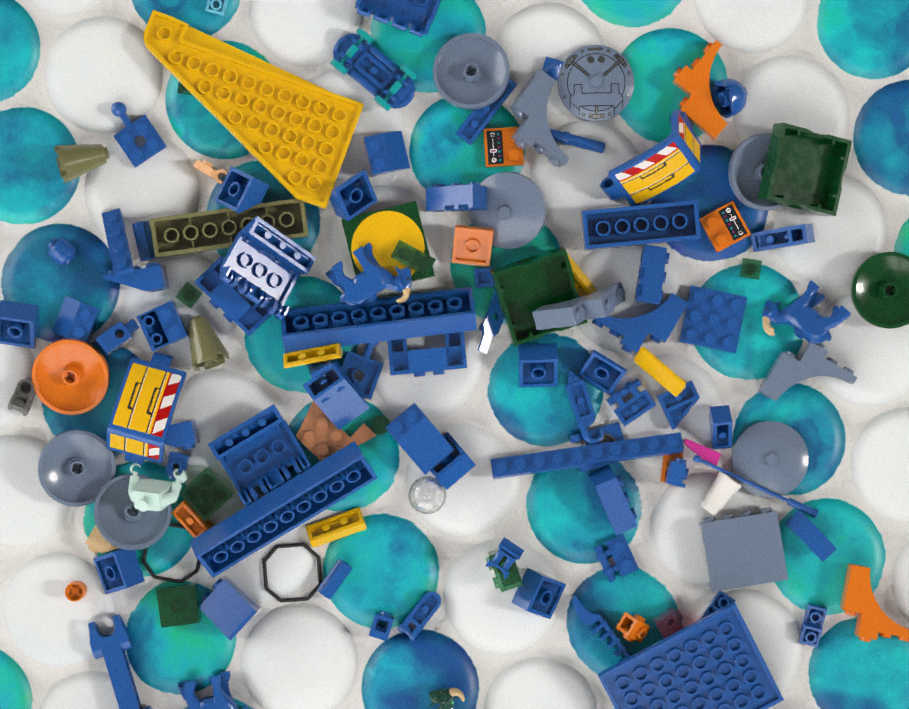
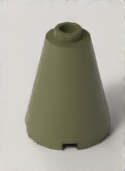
(79, 159)
(205, 345)

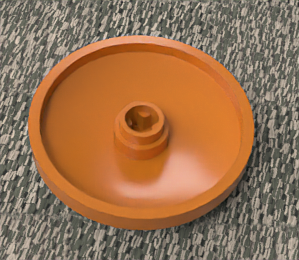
(70, 376)

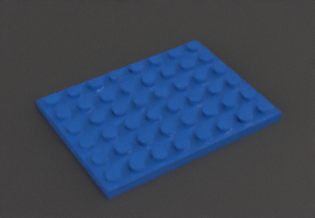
(696, 668)

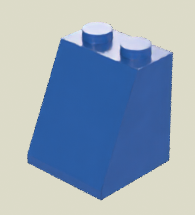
(228, 607)

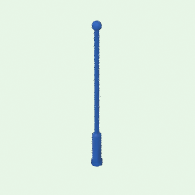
(791, 502)

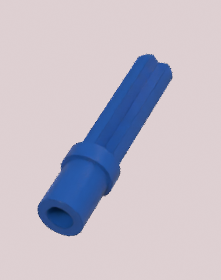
(577, 141)

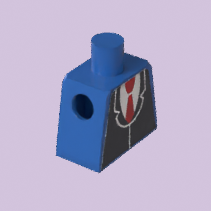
(110, 343)

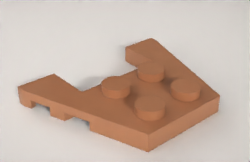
(324, 437)

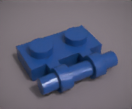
(635, 406)
(621, 555)

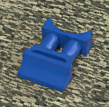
(509, 550)

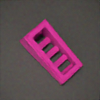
(704, 452)

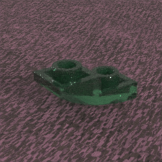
(413, 258)

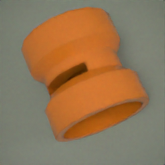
(72, 593)

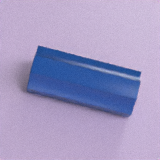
(144, 241)
(334, 579)

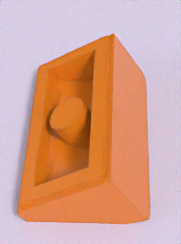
(190, 519)

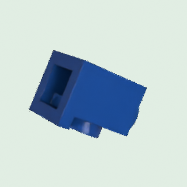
(181, 459)
(677, 472)
(381, 632)

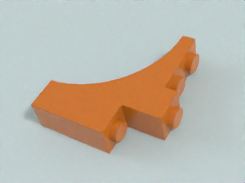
(695, 84)
(859, 599)

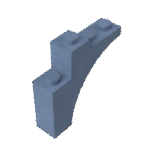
(535, 130)
(575, 311)
(811, 363)

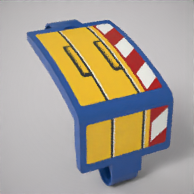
(659, 167)
(145, 409)

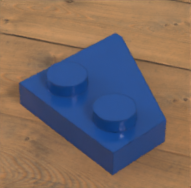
(677, 407)

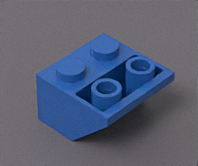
(163, 326)

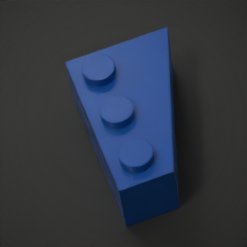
(456, 197)
(651, 275)
(613, 499)

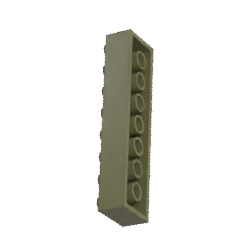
(219, 227)

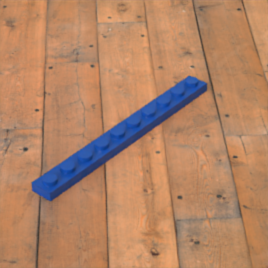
(587, 455)

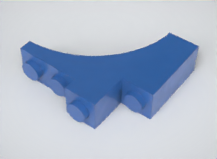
(656, 323)

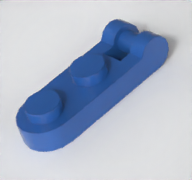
(421, 614)

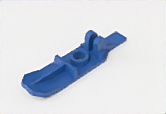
(490, 326)

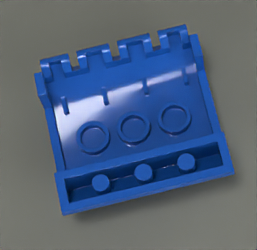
(404, 14)

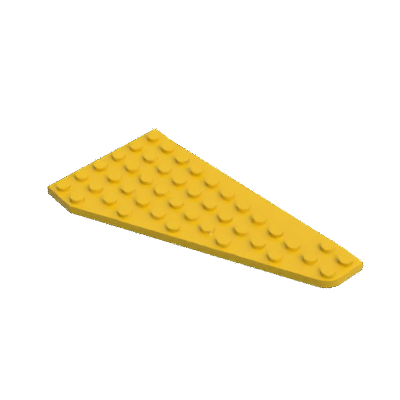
(277, 116)

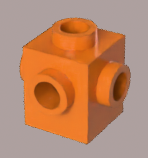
(633, 627)

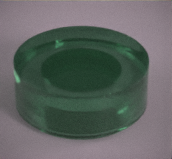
(379, 423)

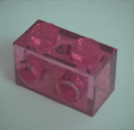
(669, 622)

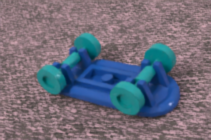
(373, 70)

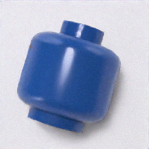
(61, 251)

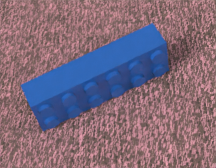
(640, 225)

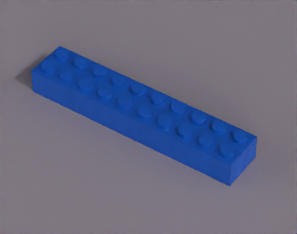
(380, 320)
(283, 509)

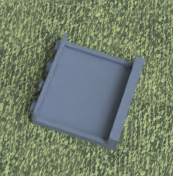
(743, 549)

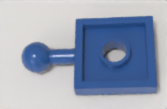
(127, 136)
(370, 367)

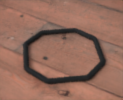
(288, 546)
(166, 578)

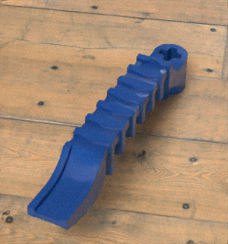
(590, 617)

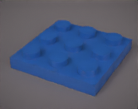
(713, 319)

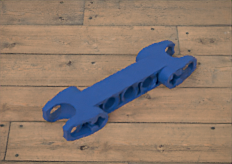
(113, 649)

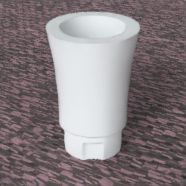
(720, 493)

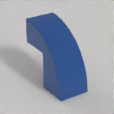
(810, 535)

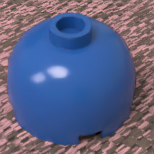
(729, 96)

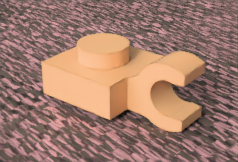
(206, 167)

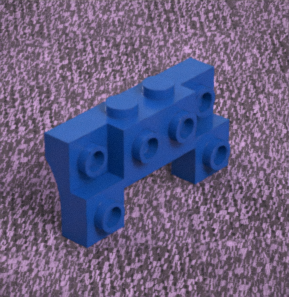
(234, 305)
(427, 360)

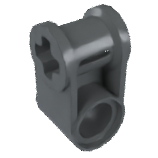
(22, 398)

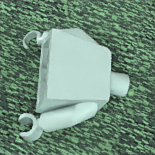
(154, 494)

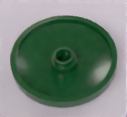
(882, 290)

